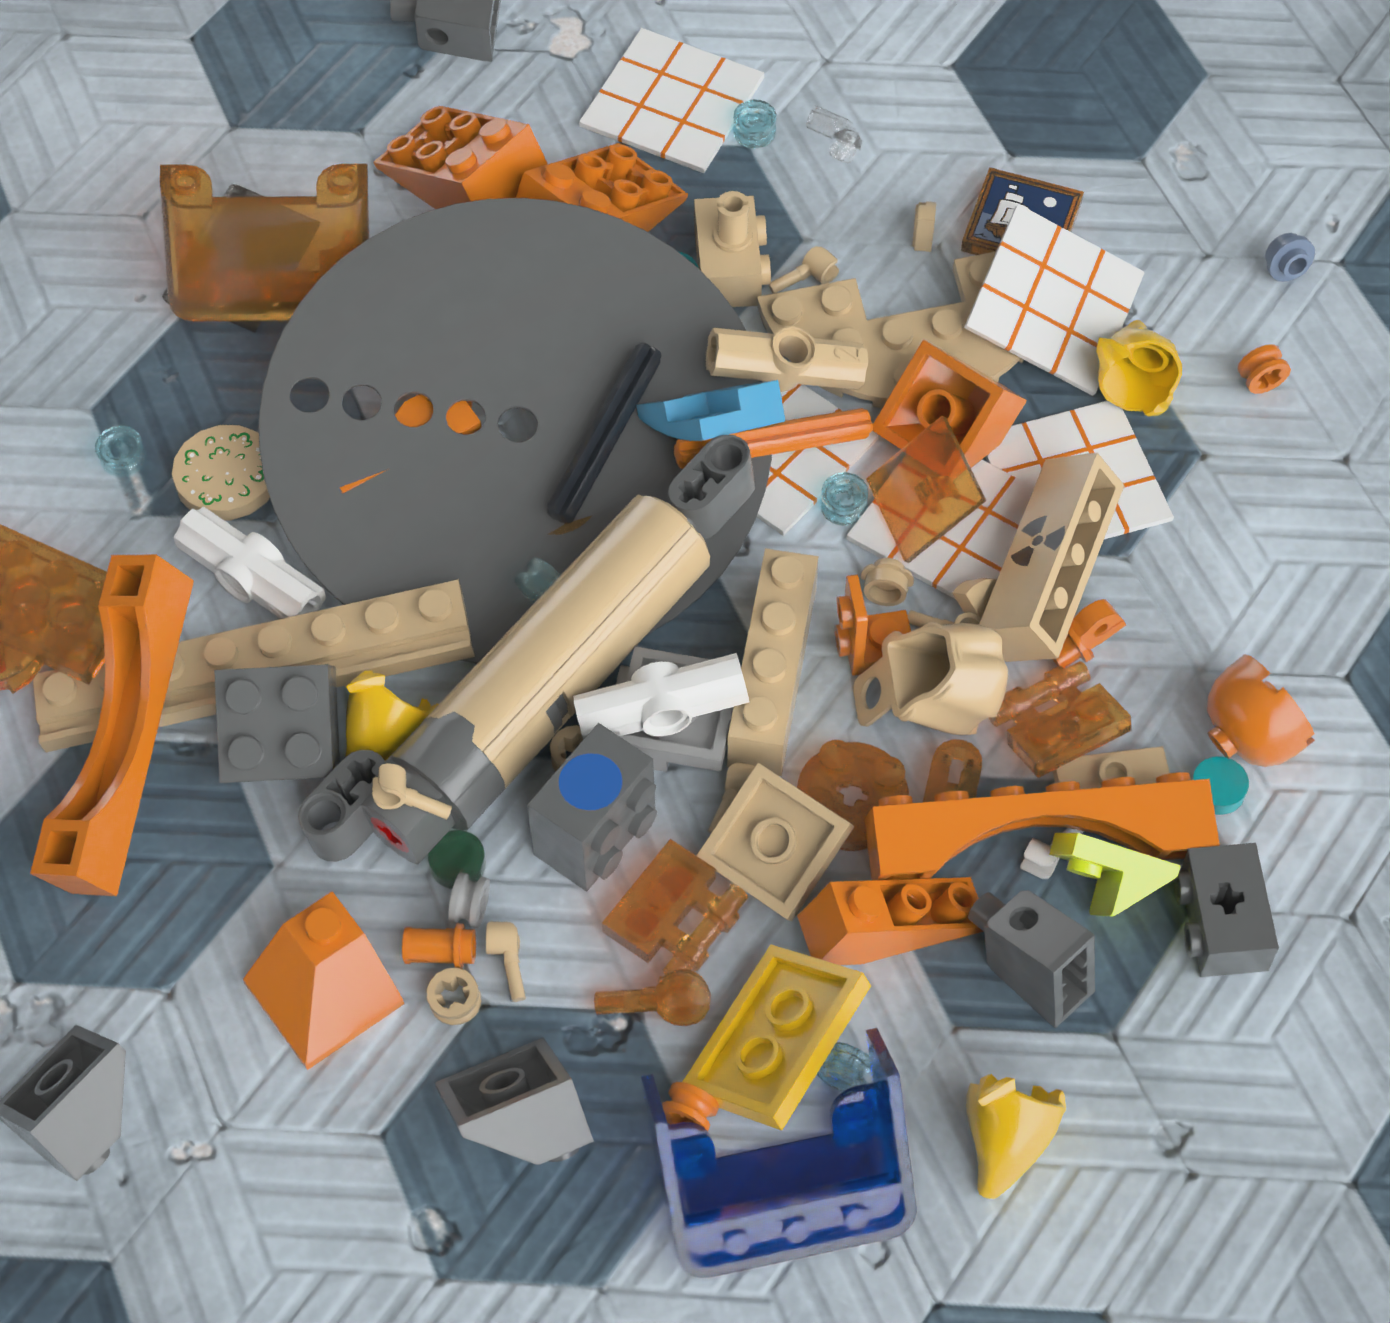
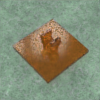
(925, 489)

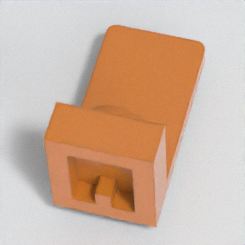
(861, 634)

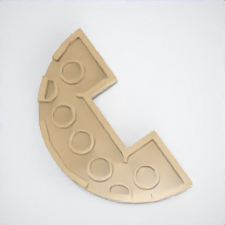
(891, 341)

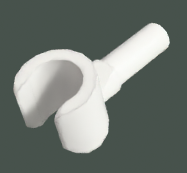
(1038, 860)

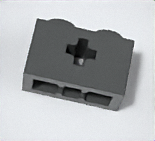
(1226, 910)

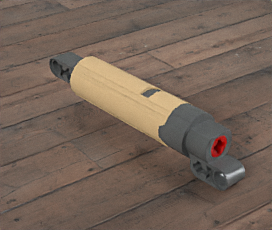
(528, 679)

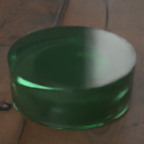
(454, 854)

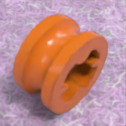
(1264, 369)
(689, 1105)

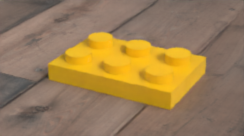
(777, 1035)

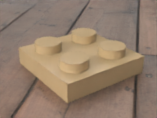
(775, 842)

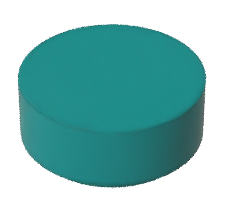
(1227, 781)

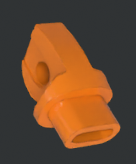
(1088, 629)

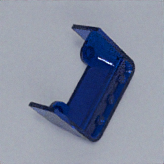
(790, 1195)

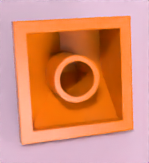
(944, 386)
(321, 981)

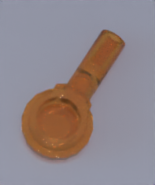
(678, 998)

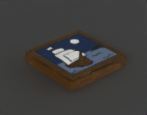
(1001, 195)

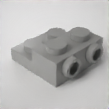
(700, 743)

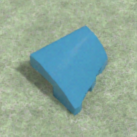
(716, 411)

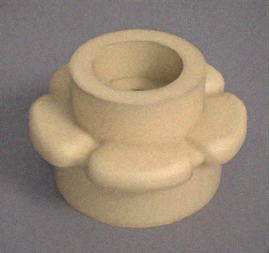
(886, 582)

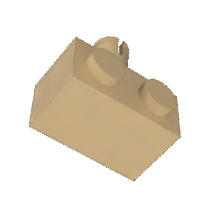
(729, 245)

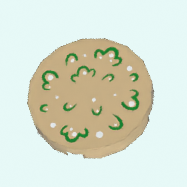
(221, 472)

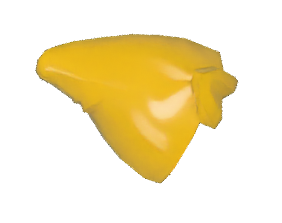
(1138, 369)
(378, 717)
(1009, 1129)

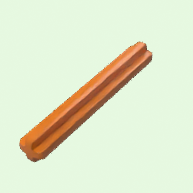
(791, 435)

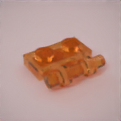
(1066, 730)
(662, 899)

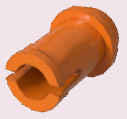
(439, 945)

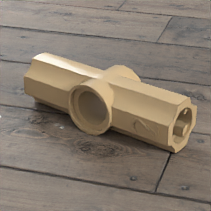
(812, 359)

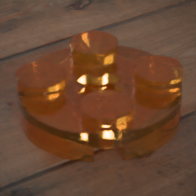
(856, 765)

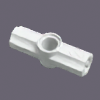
(247, 565)
(663, 697)

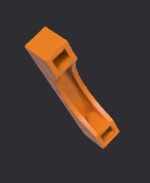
(1151, 819)
(91, 829)

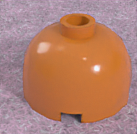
(1255, 717)

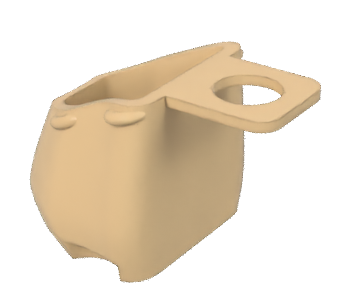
(937, 678)

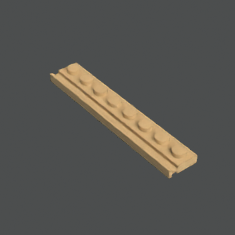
(374, 634)

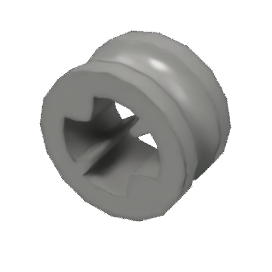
(469, 900)

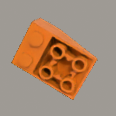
(461, 157)
(608, 182)

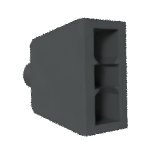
(452, 26)
(1038, 952)

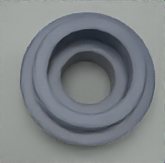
(1289, 256)

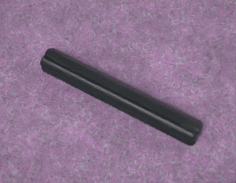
(604, 433)

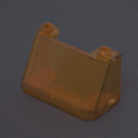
(255, 252)

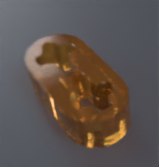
(940, 769)

